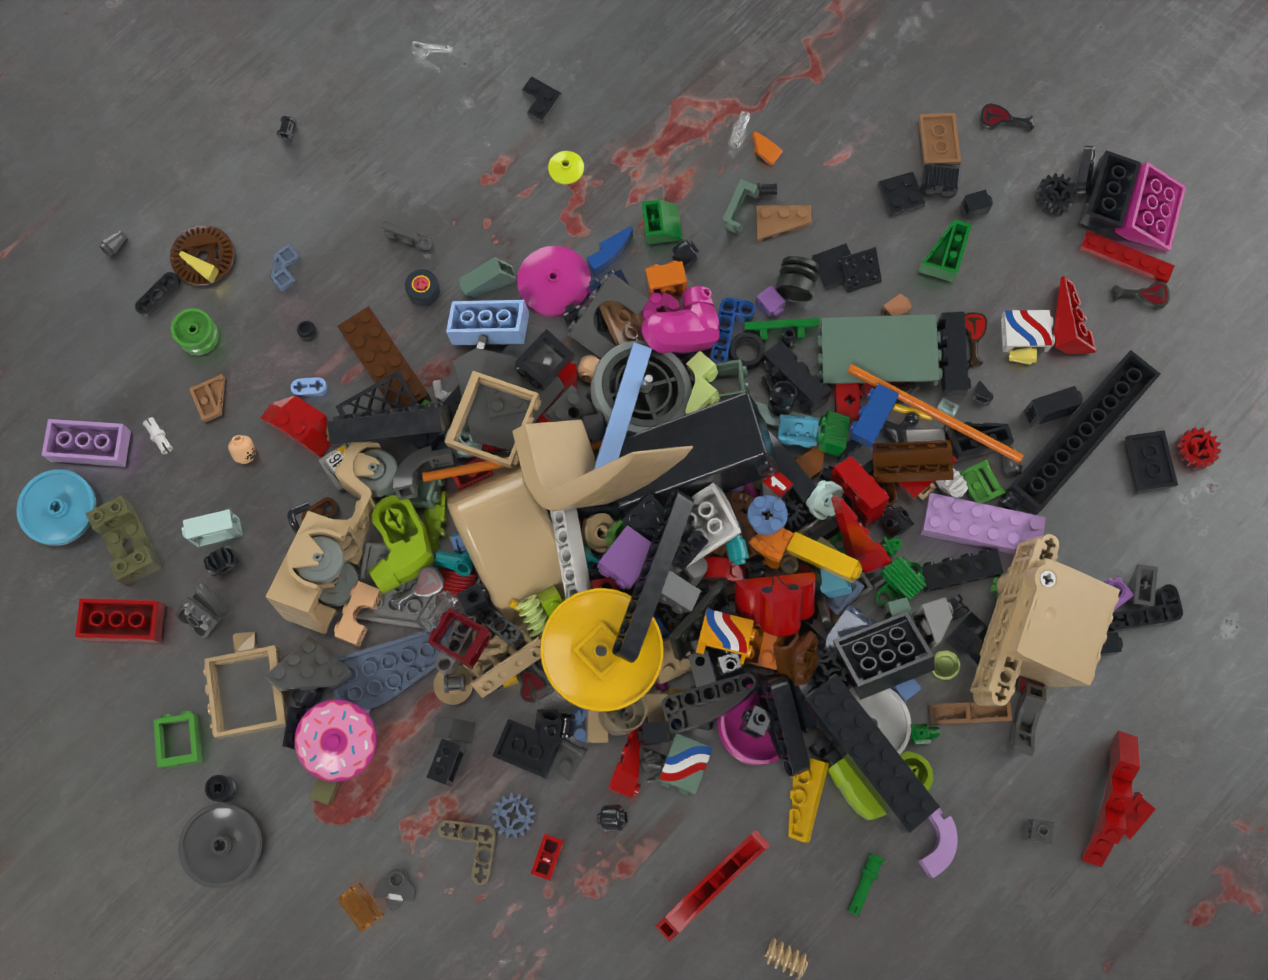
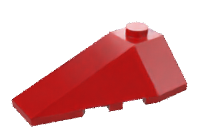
(1069, 326)
(627, 770)

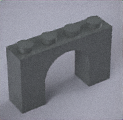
(611, 289)

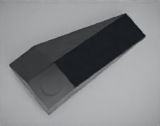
(969, 638)

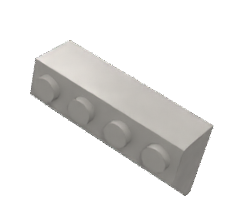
(933, 620)

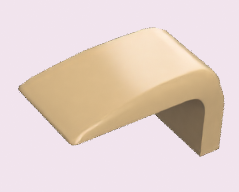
(561, 464)
(507, 538)

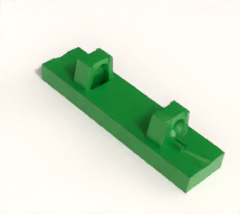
(799, 324)

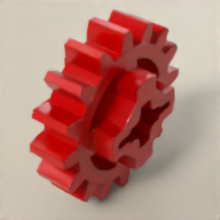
(1190, 445)

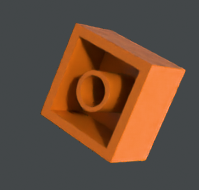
(666, 279)

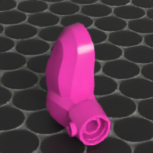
(685, 330)

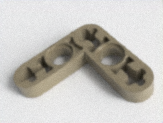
(481, 844)

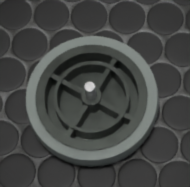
(661, 394)

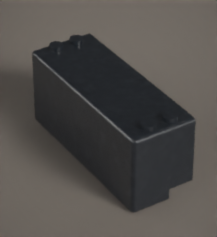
(727, 450)

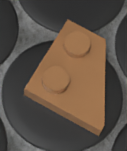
(209, 397)

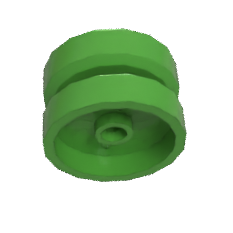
(195, 331)

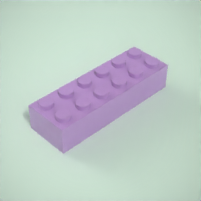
(978, 524)

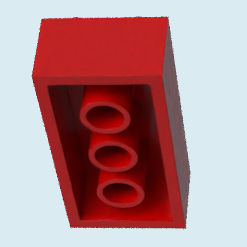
(120, 620)

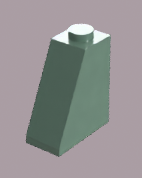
(487, 278)

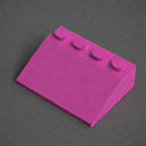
(1153, 208)

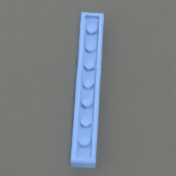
(623, 405)

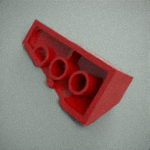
(856, 538)

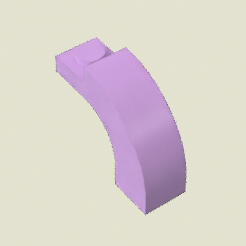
(945, 848)

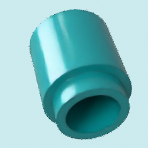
(737, 550)

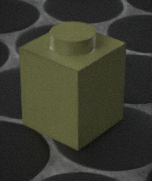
(325, 791)

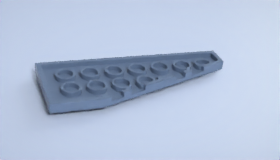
(388, 669)

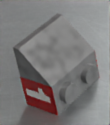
(777, 486)

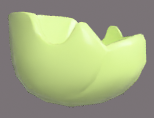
(946, 665)

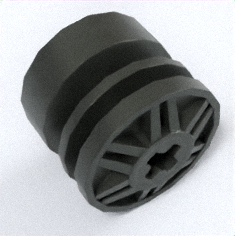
(797, 279)

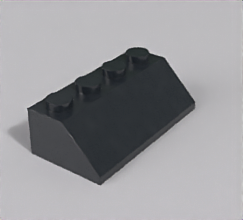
(1110, 191)

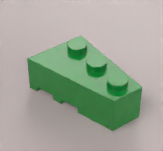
(948, 252)

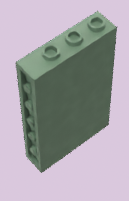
(885, 346)

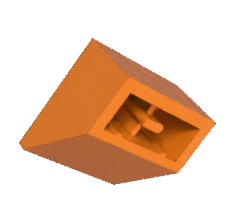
(762, 649)

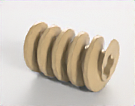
(786, 958)

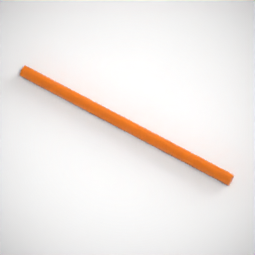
(938, 415)
(476, 467)

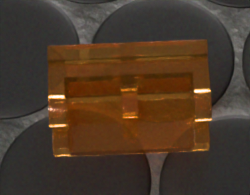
(360, 907)

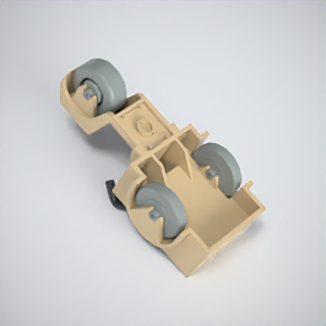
(326, 548)

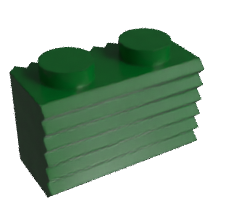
(833, 433)
(903, 578)

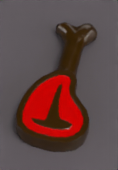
(975, 330)

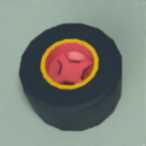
(418, 281)

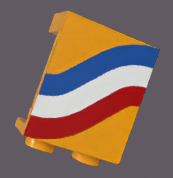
(726, 633)

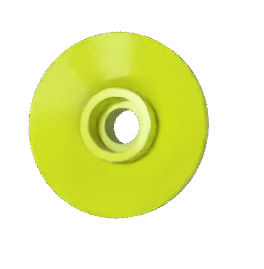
(566, 174)

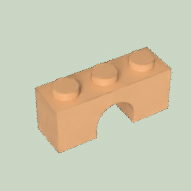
(362, 597)

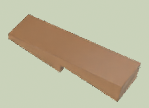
(968, 713)

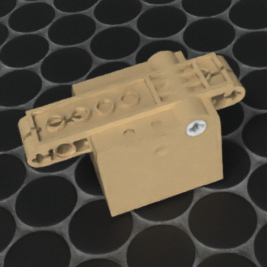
(1043, 625)

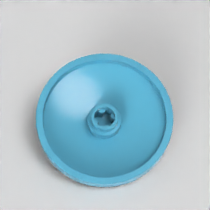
(55, 507)

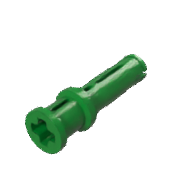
(870, 874)

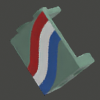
(684, 764)

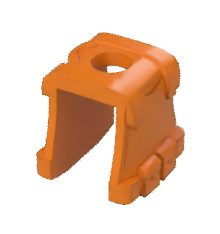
(772, 547)

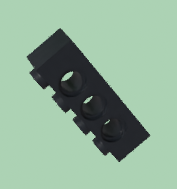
(991, 568)

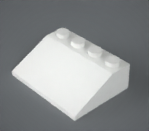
(713, 519)

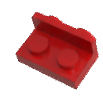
(1137, 814)

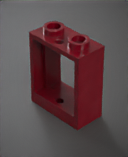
(476, 648)

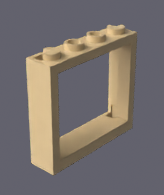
(465, 406)
(213, 691)

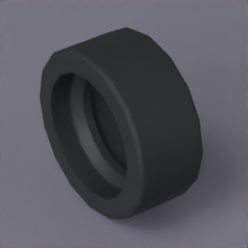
(747, 337)

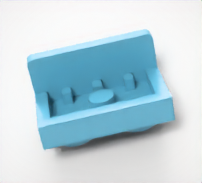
(797, 430)

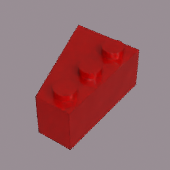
(861, 490)

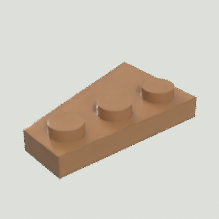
(777, 219)

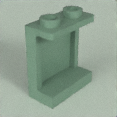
(743, 188)
(427, 493)

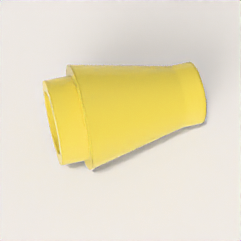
(1024, 355)

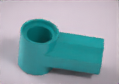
(459, 562)

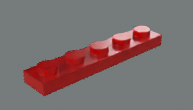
(1127, 257)

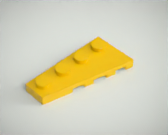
(806, 799)

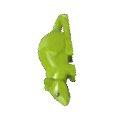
(434, 521)

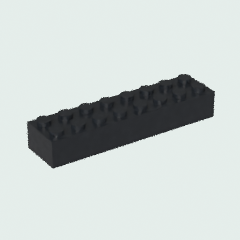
(869, 754)

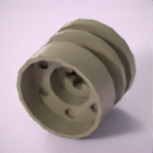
(632, 719)

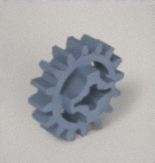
(510, 826)

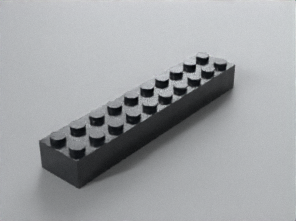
(1083, 432)

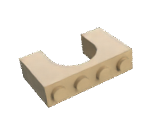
(597, 734)

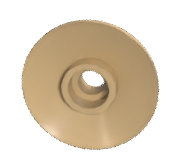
(457, 696)

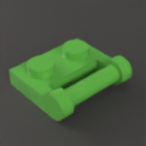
(977, 487)

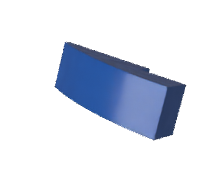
(609, 251)

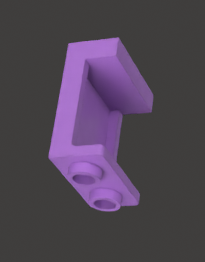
(625, 558)

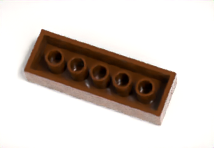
(380, 355)

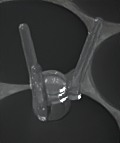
(421, 49)

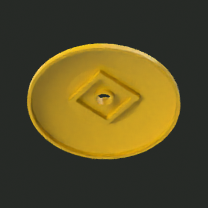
(575, 668)

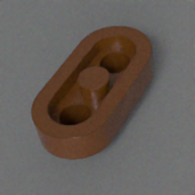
(320, 508)

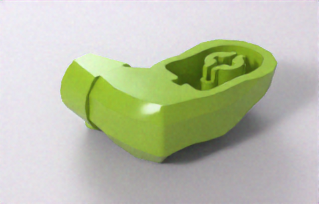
(406, 541)
(859, 796)

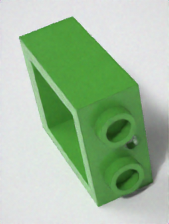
(195, 738)

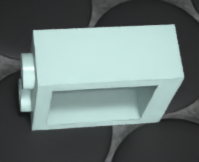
(212, 528)

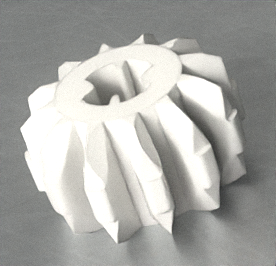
(953, 488)

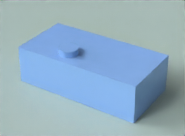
(496, 319)

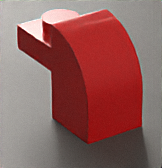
(722, 569)

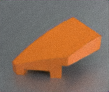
(765, 148)

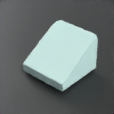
(947, 407)

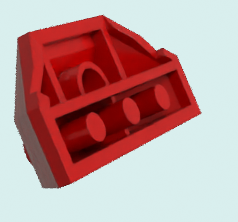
(300, 423)

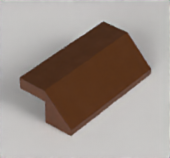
(912, 461)

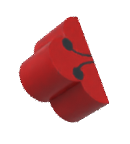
(776, 601)

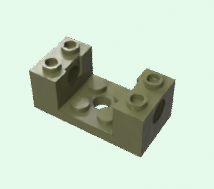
(116, 524)

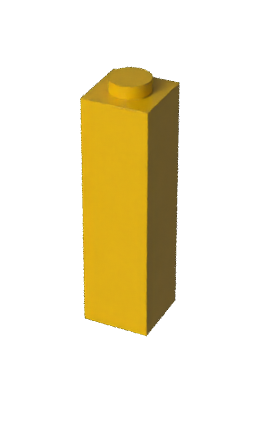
(824, 557)

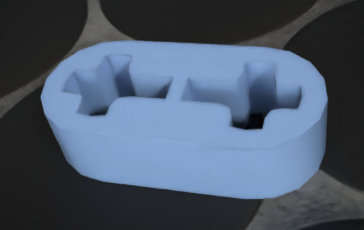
(309, 382)

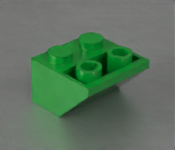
(661, 222)

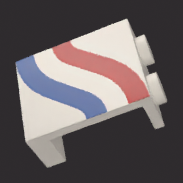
(1027, 329)

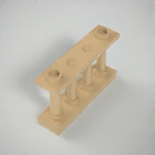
(509, 667)

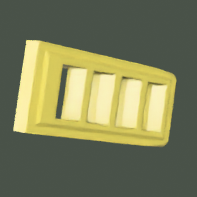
(205, 269)

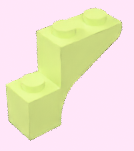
(703, 393)

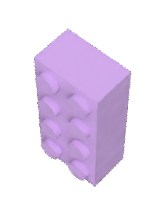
(86, 442)

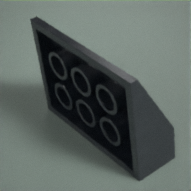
(884, 655)

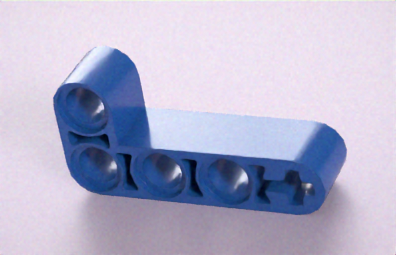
(729, 317)

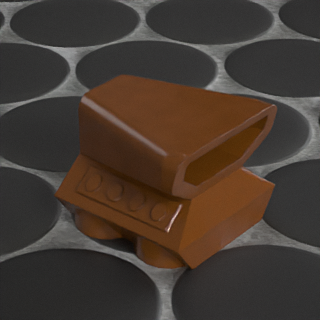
(796, 656)

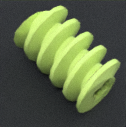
(534, 615)

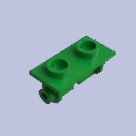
(891, 546)
(922, 733)

